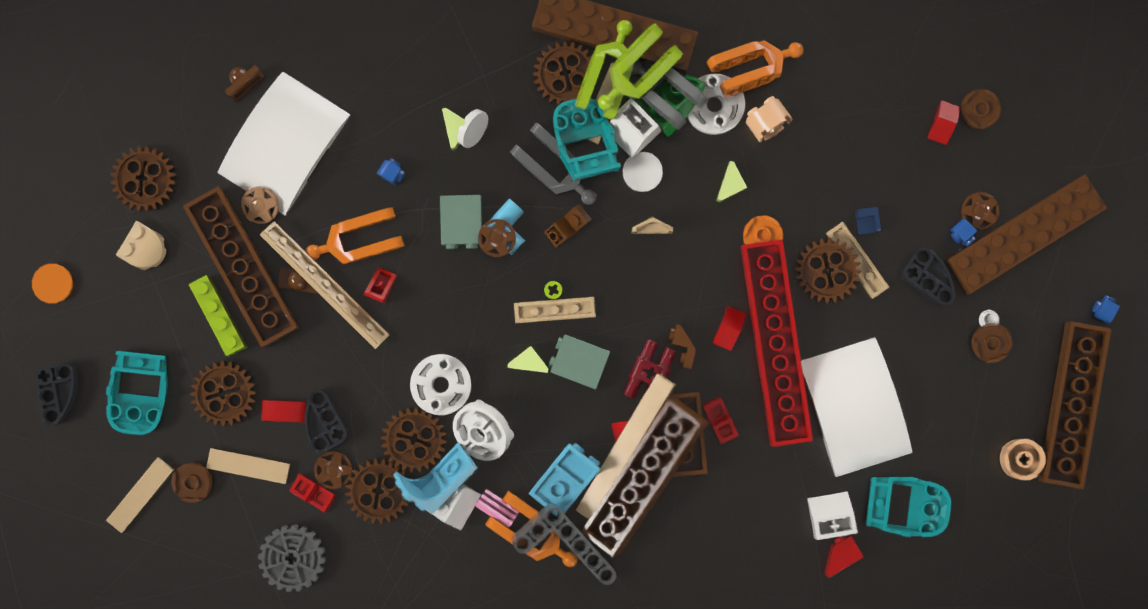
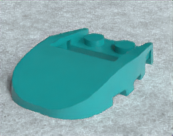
(576, 124)
(136, 412)
(927, 509)

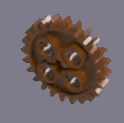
(548, 78)
(125, 177)
(846, 266)
(218, 375)
(407, 458)
(359, 488)

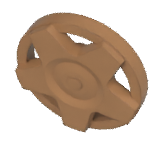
(259, 205)

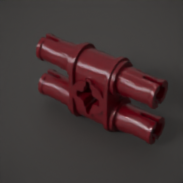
(644, 362)

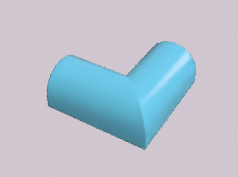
(510, 213)

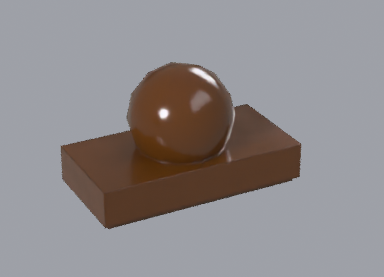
(243, 81)
(293, 280)

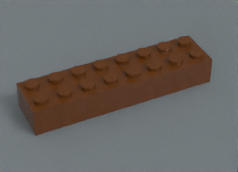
(596, 25)
(1025, 234)
(241, 267)
(1074, 404)
(644, 477)

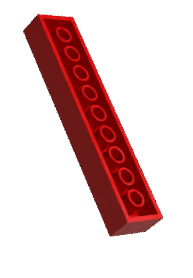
(776, 343)

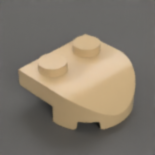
(142, 247)

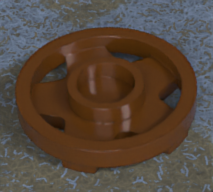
(980, 210)
(497, 238)
(333, 470)

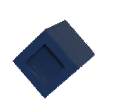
(868, 220)

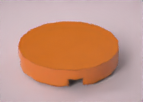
(761, 229)
(52, 283)

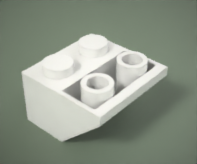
(633, 128)
(458, 506)
(832, 515)

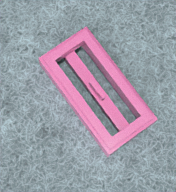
(498, 506)

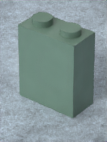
(460, 220)
(579, 361)

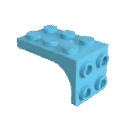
(565, 478)
(438, 485)

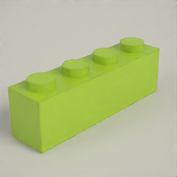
(218, 315)

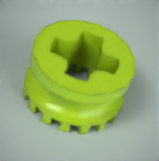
(547, 291)

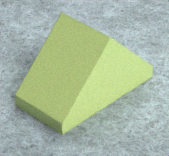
(453, 123)
(731, 184)
(528, 361)

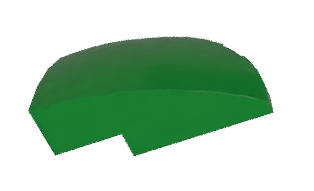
(674, 99)

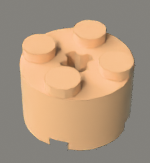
(768, 119)
(1030, 467)

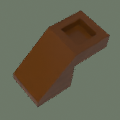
(567, 225)
(681, 339)

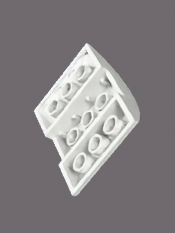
(283, 140)
(856, 407)

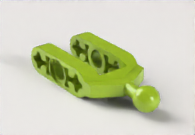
(612, 49)
(620, 82)

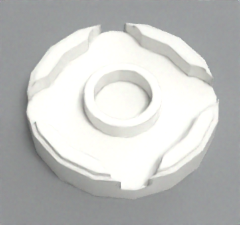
(473, 129)
(642, 172)

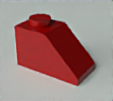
(842, 554)

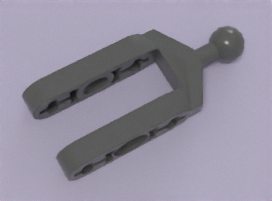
(679, 84)
(587, 196)

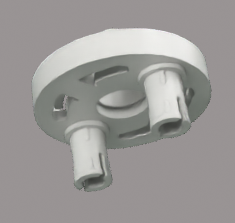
(719, 121)
(446, 367)
(490, 422)

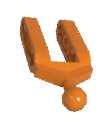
(747, 53)
(335, 246)
(550, 546)

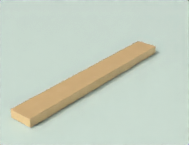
(324, 284)
(627, 443)

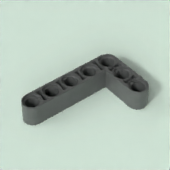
(570, 539)

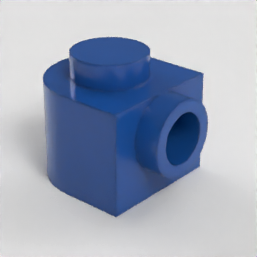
(391, 171)
(963, 233)
(1105, 309)

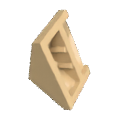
(652, 226)

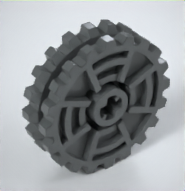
(279, 567)

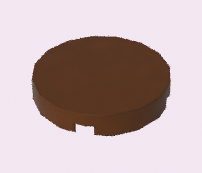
(980, 109)
(992, 342)
(192, 482)

